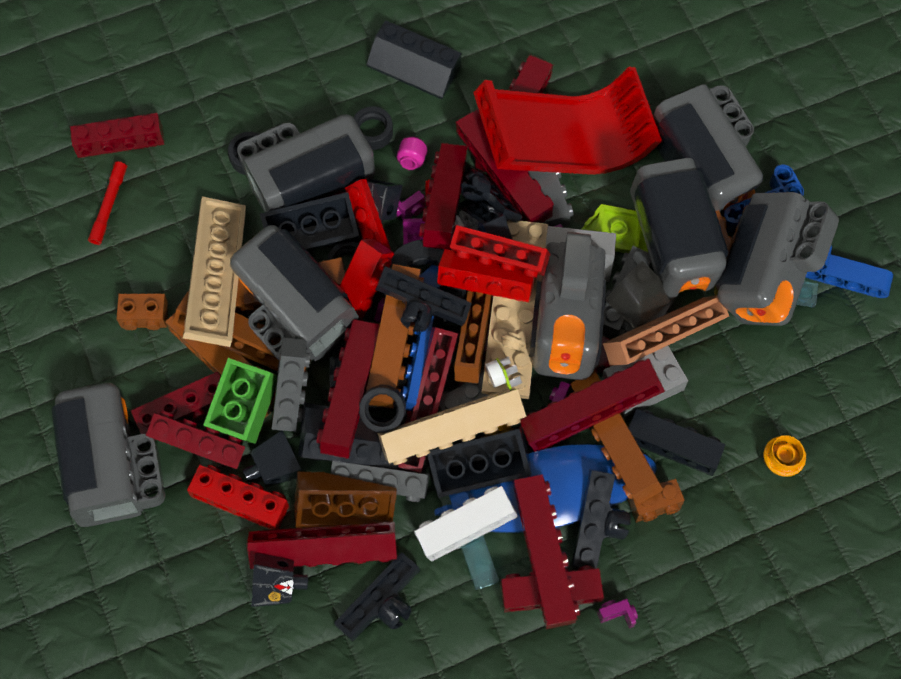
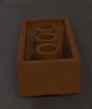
(339, 500)

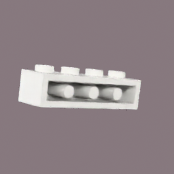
(465, 523)

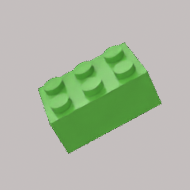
(241, 400)

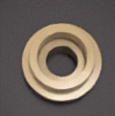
(512, 341)

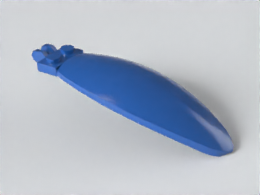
(567, 474)

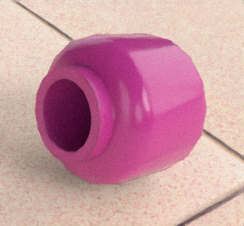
(411, 153)

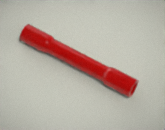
(100, 225)

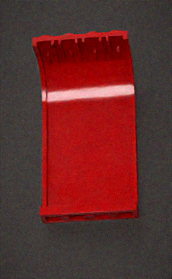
(569, 132)

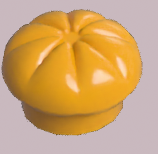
(784, 456)

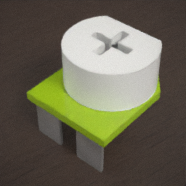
(499, 375)

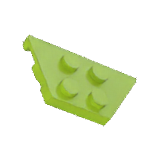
(619, 221)

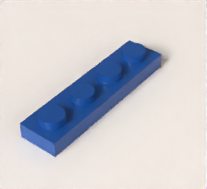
(414, 371)

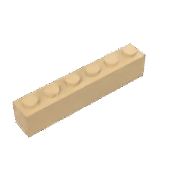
(452, 425)

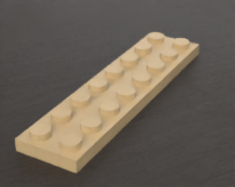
(212, 280)
(514, 317)

